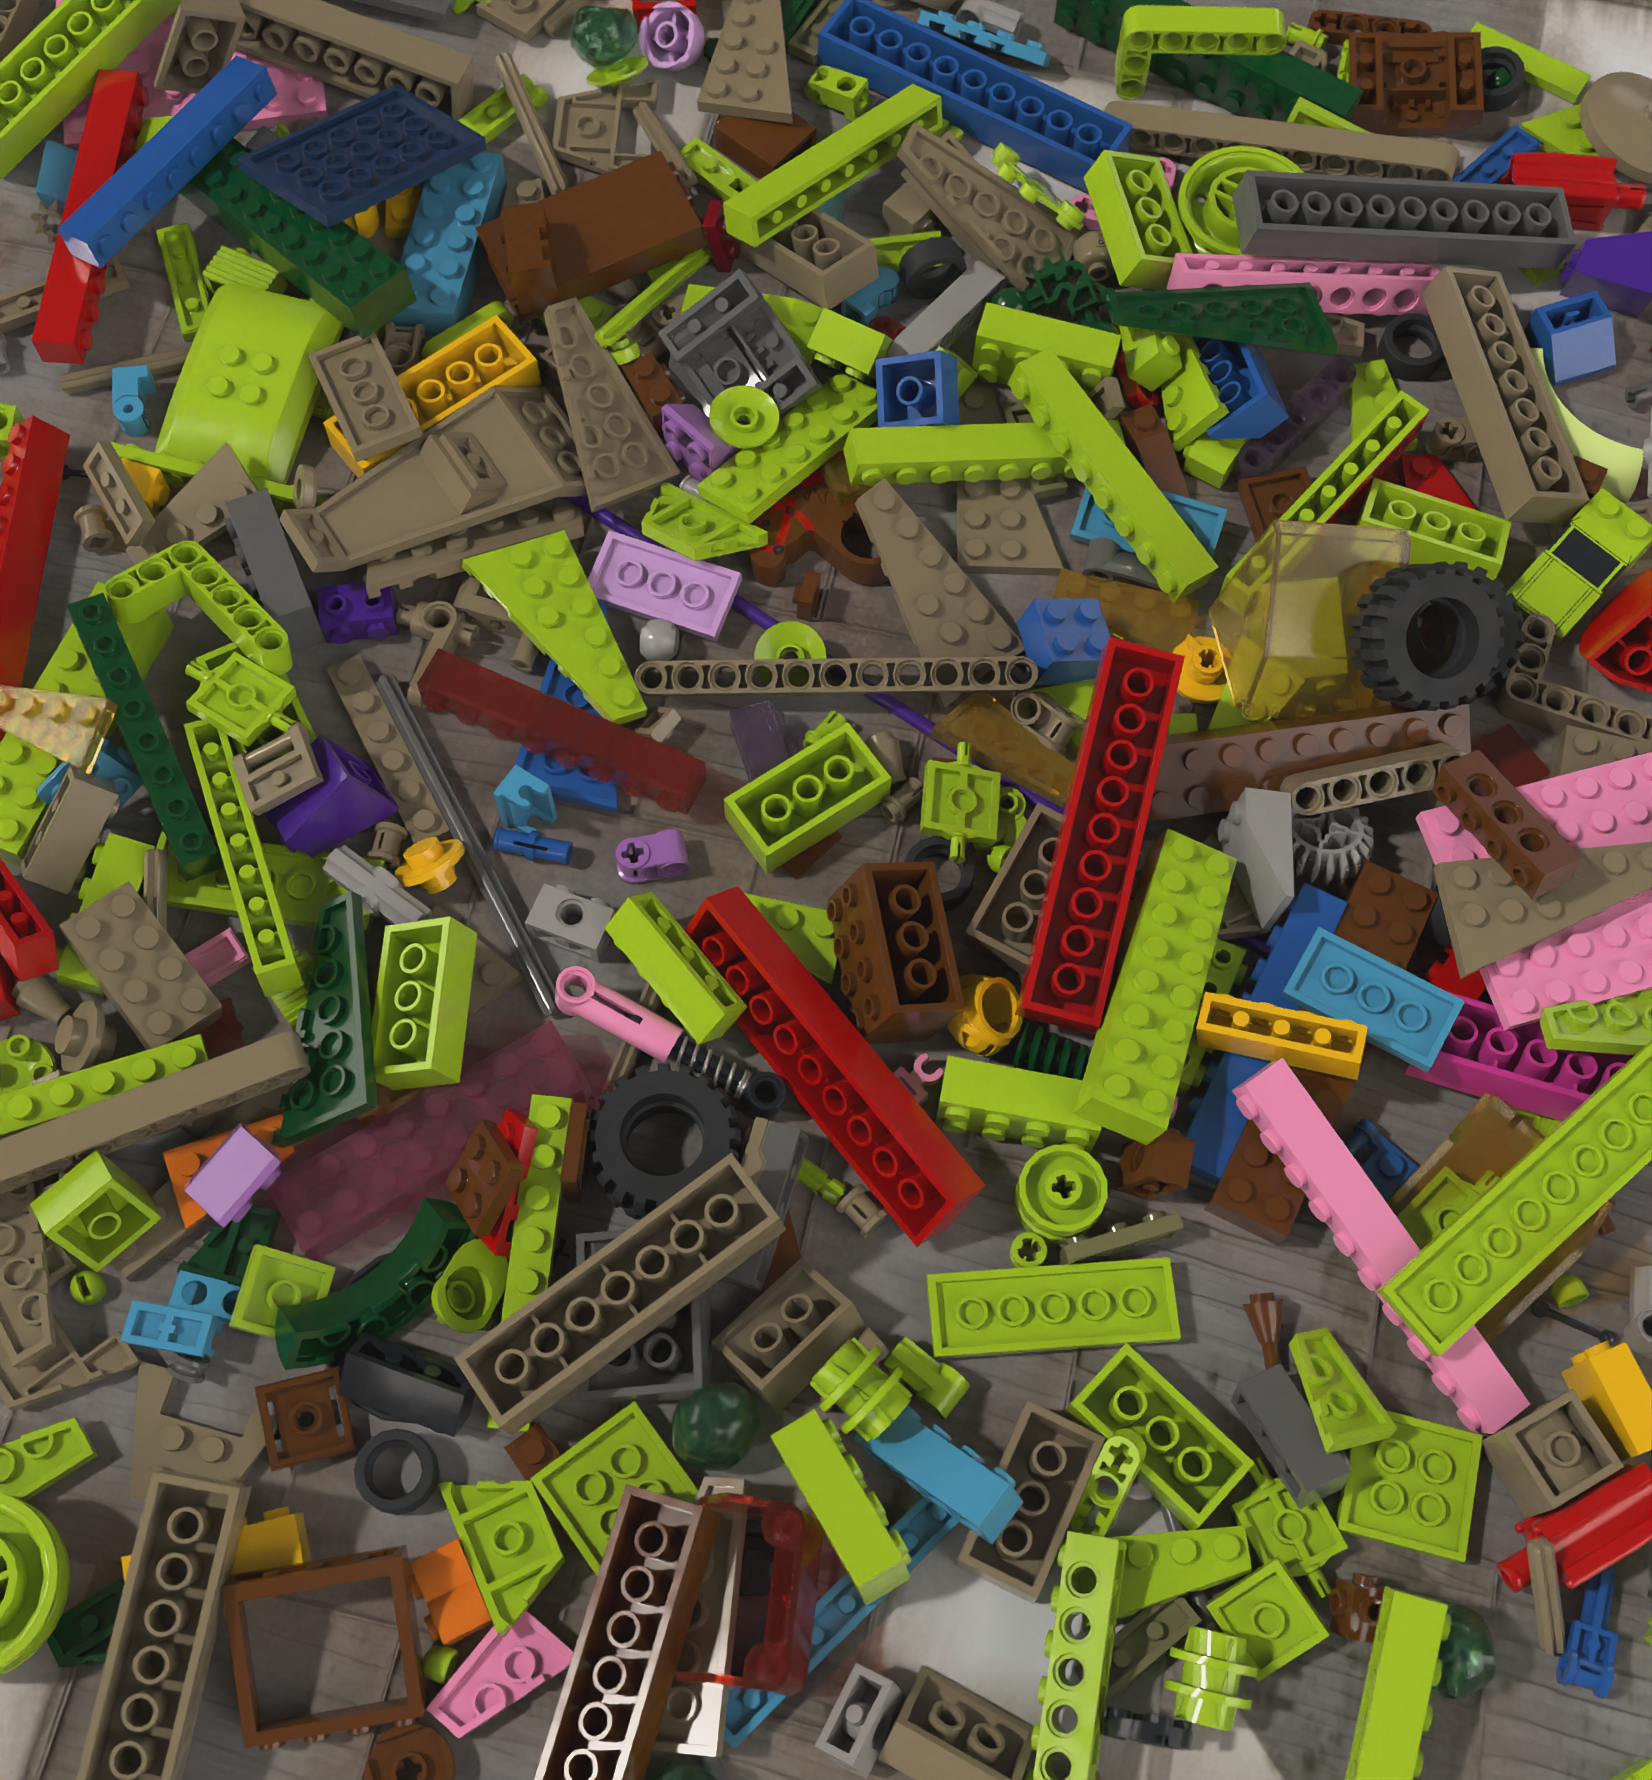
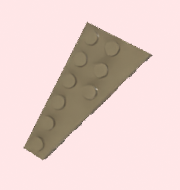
(932, 592)

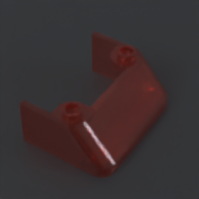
(783, 1659)

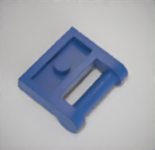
(1387, 1165)

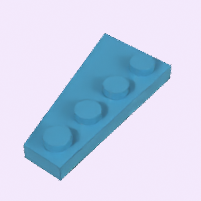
(975, 34)

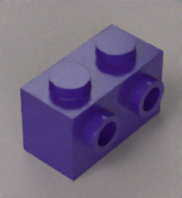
(351, 615)

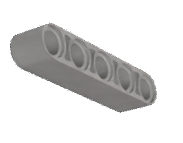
(951, 312)

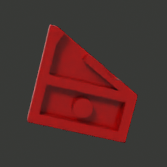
(1429, 476)

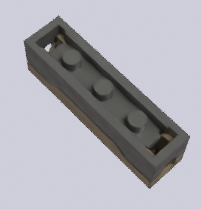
(773, 1163)

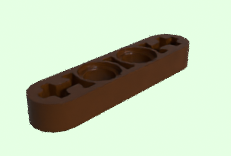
(1364, 22)

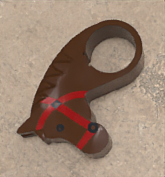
(814, 522)

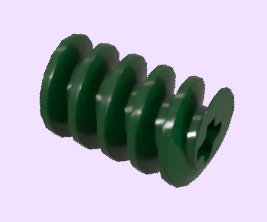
(1050, 1056)

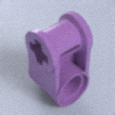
(655, 856)

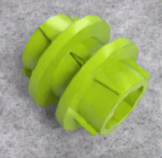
(861, 1389)
(1210, 1678)

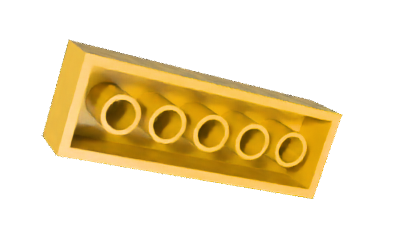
(450, 380)

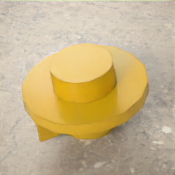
(1202, 671)
(430, 864)

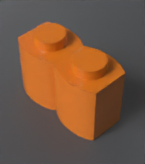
(450, 1593)

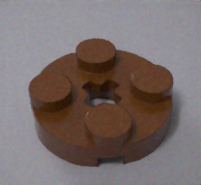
(416, 1741)

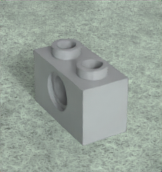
(555, 905)
(860, 1720)

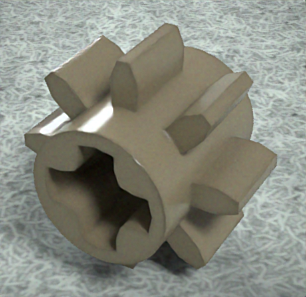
(53, 210)

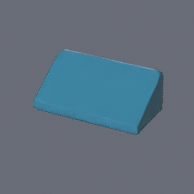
(55, 173)

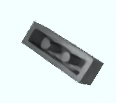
(1289, 1436)

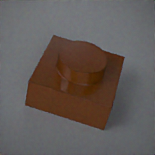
(807, 595)
(532, 1451)

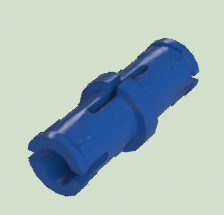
(509, 841)

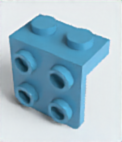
(111, 764)

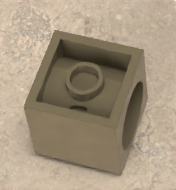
(1550, 1454)

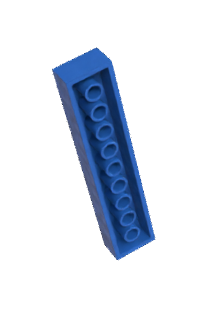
(975, 90)

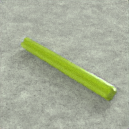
(652, 296)

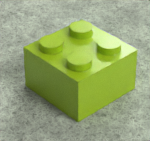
(848, 343)
(95, 1211)

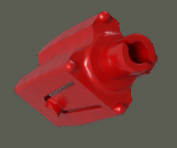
(1587, 184)
(1589, 1529)

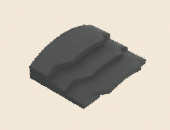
(736, 341)

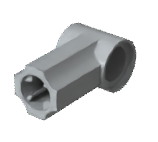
(991, 15)
(1639, 1310)

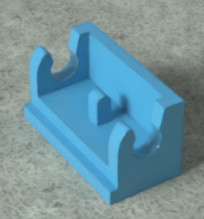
(524, 797)
(171, 1329)

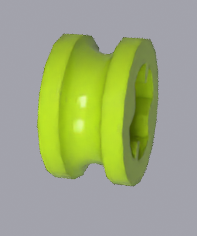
(1017, 1244)

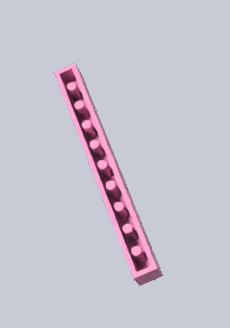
(1370, 1236)

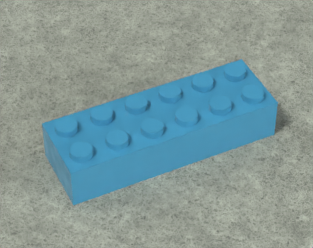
(443, 244)

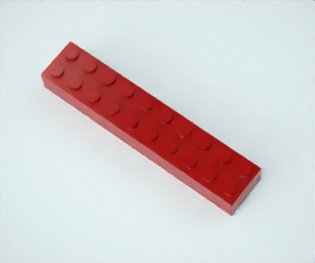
(1100, 837)
(835, 1071)

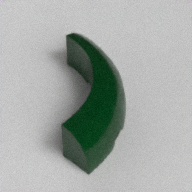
(381, 1300)

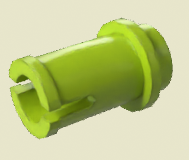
(1309, 36)
(824, 728)

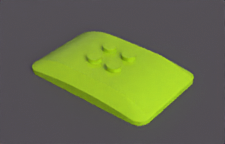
(249, 380)

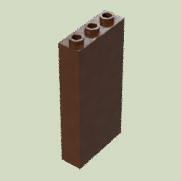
(610, 229)

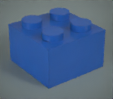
(917, 390)
(1064, 638)

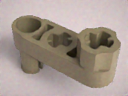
(492, 616)

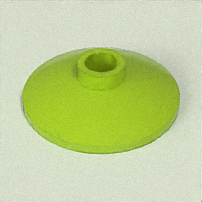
(619, 73)
(746, 405)
(788, 638)

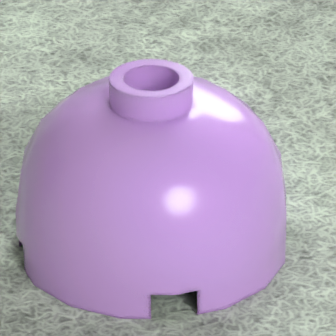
(671, 37)

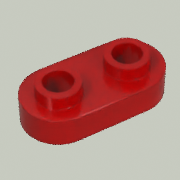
(1136, 395)

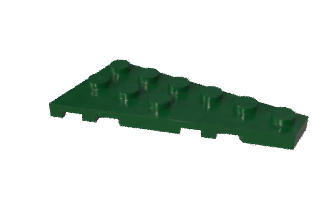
(1252, 314)
(333, 1029)

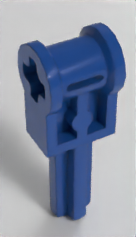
(1589, 1645)

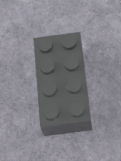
(272, 568)

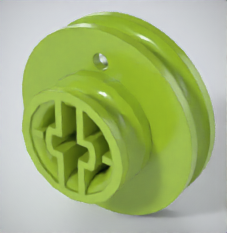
(1214, 177)
(31, 1580)

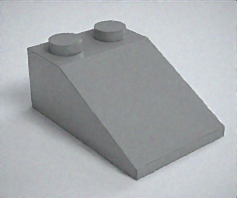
(1261, 841)

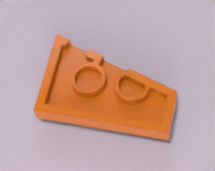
(187, 1159)

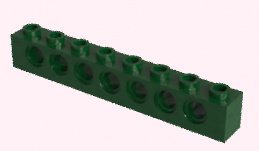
(145, 737)

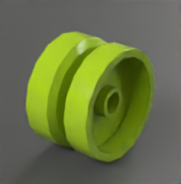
(1039, 1191)

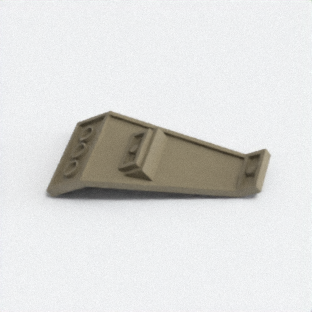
(472, 467)

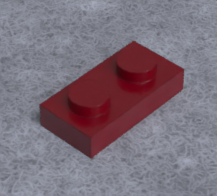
(721, 244)

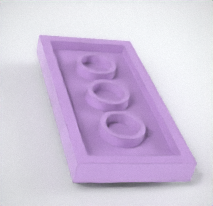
(663, 585)

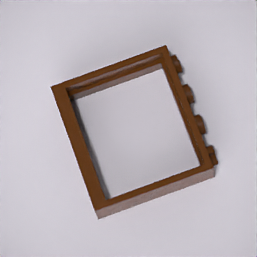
(313, 1575)

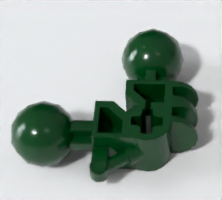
(1081, 301)

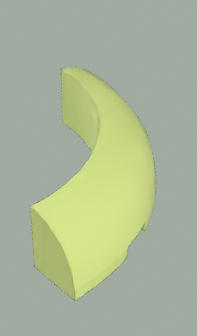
(1622, 461)

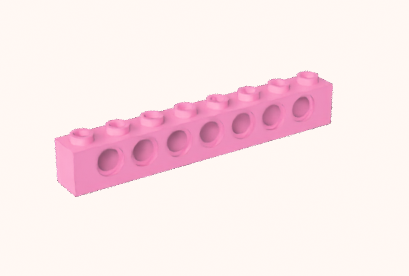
(1339, 284)

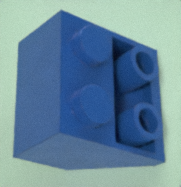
(1574, 337)

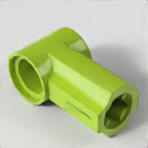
(935, 1384)

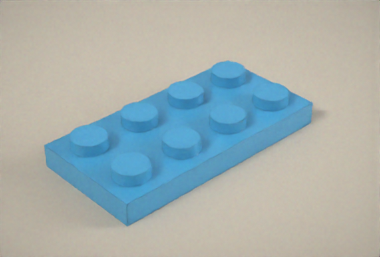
(1200, 517)
(1352, 984)

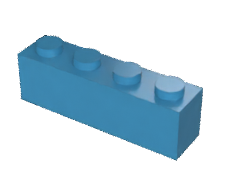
(945, 1474)

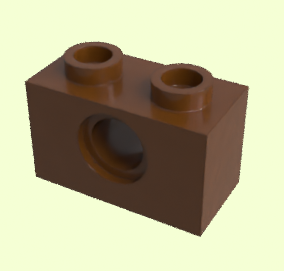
(1157, 1167)

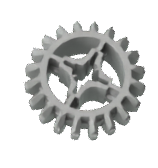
(1344, 846)

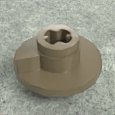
(85, 1038)

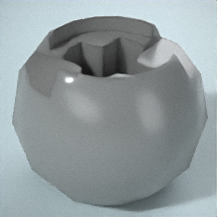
(659, 640)

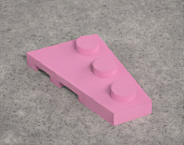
(499, 1675)

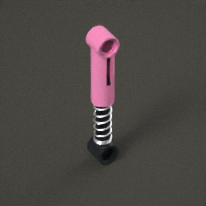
(663, 1040)

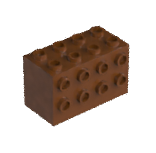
(895, 952)

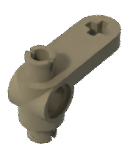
(422, 623)

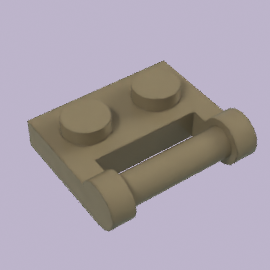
(282, 777)

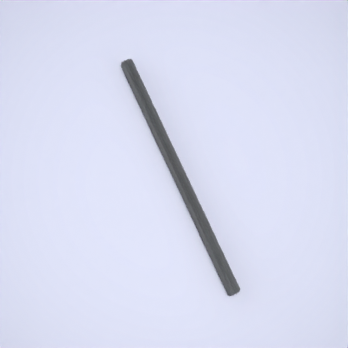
(474, 854)

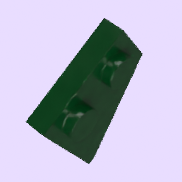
(230, 1247)
(87, 1629)

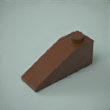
(1153, 449)

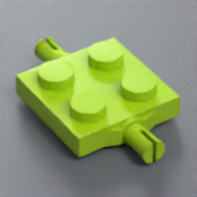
(240, 698)
(960, 802)
(1441, 1204)
(1278, 1527)

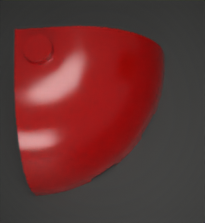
(1621, 636)

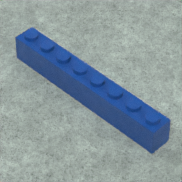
(167, 162)
(1215, 1116)

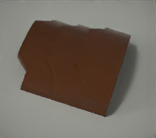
(1416, 81)

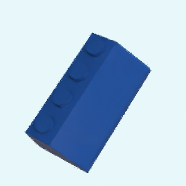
(1244, 389)

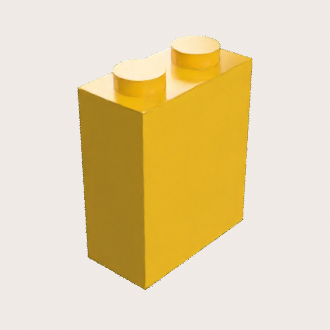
(1614, 1396)

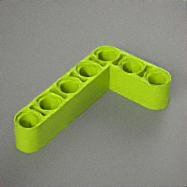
(1191, 31)
(193, 572)

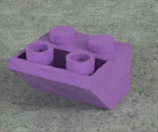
(693, 441)
(233, 1175)

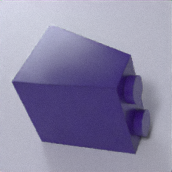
(1615, 268)
(335, 809)

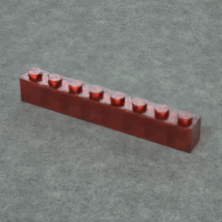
(562, 731)

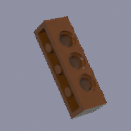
(1505, 824)

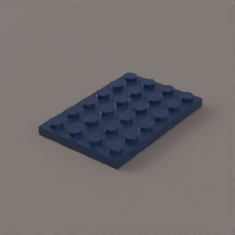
(362, 155)

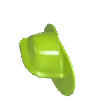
(470, 1287)

